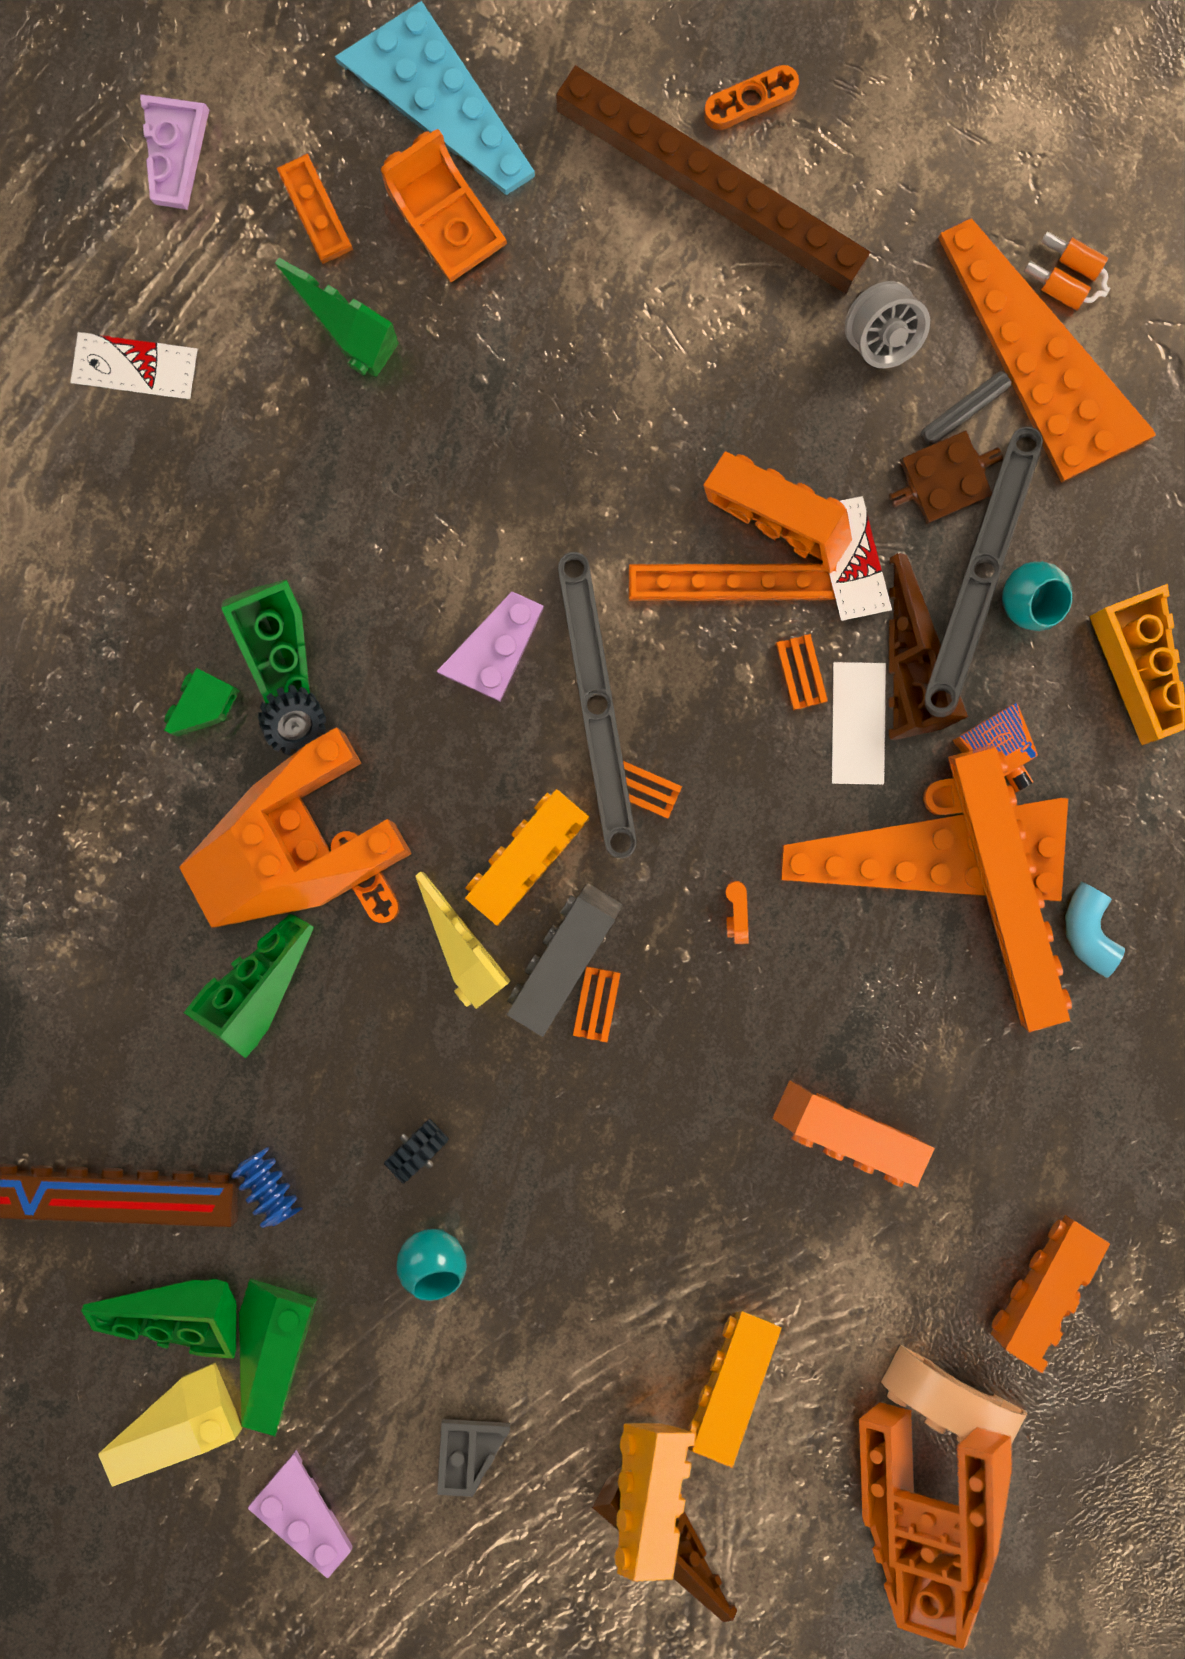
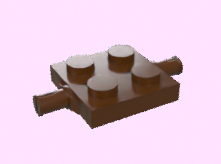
(946, 477)

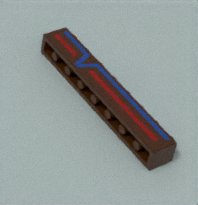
(118, 1197)

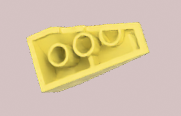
(468, 961)
(176, 1427)

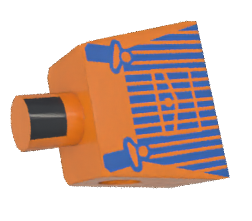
(1011, 736)

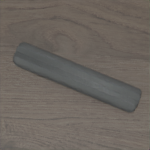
(966, 408)

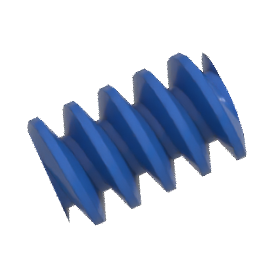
(265, 1189)

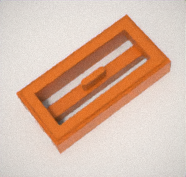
(814, 667)
(670, 800)
(591, 1034)

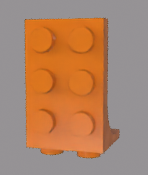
(440, 205)

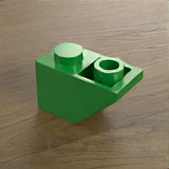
(202, 704)

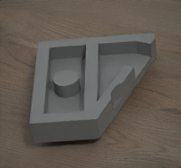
(467, 1454)

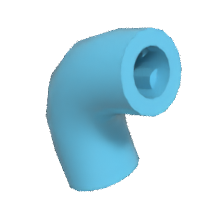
(1085, 931)

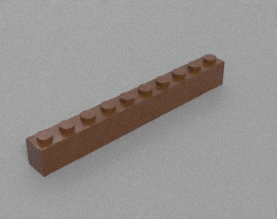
(711, 179)

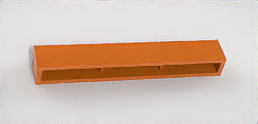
(1010, 888)

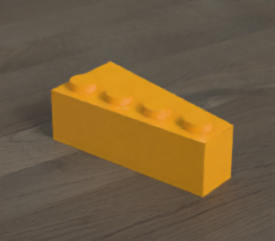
(527, 856)
(733, 1387)
(651, 1499)

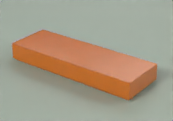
(314, 208)

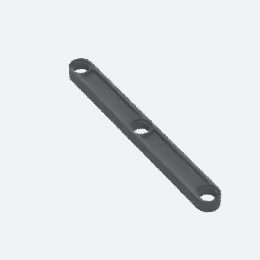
(977, 592)
(594, 681)

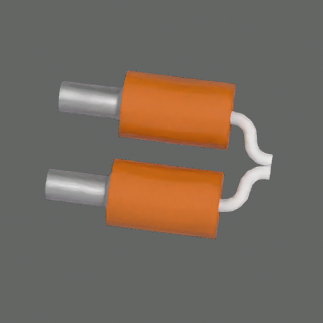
(1077, 257)

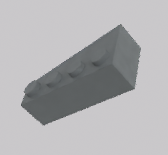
(564, 960)

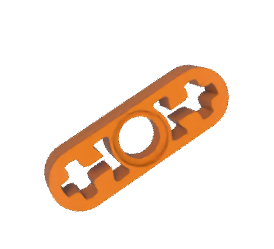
(777, 97)
(370, 904)

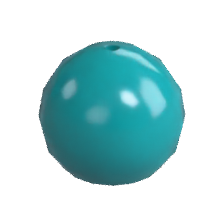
(1037, 596)
(431, 1264)

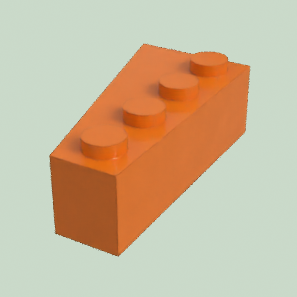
(781, 508)
(852, 1135)
(1048, 1292)

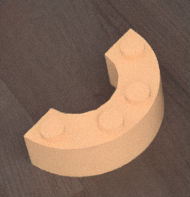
(946, 1400)

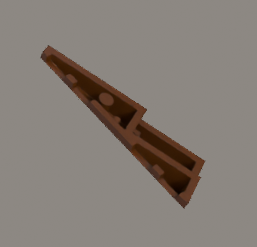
(912, 659)
(690, 1566)

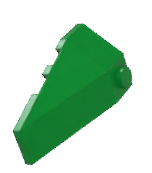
(355, 328)
(270, 636)
(247, 998)
(184, 1313)
(270, 1343)

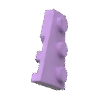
(174, 144)
(494, 648)
(301, 1517)

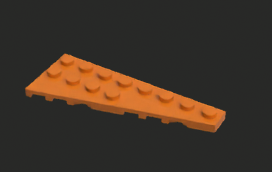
(1055, 378)
(929, 854)

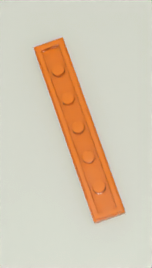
(729, 582)

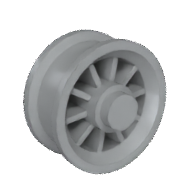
(887, 324)

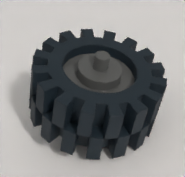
(291, 719)
(416, 1151)

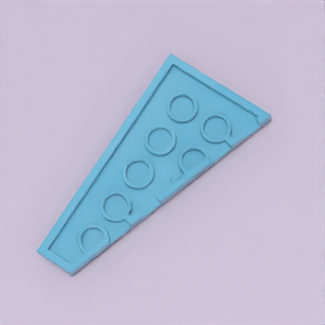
(429, 84)

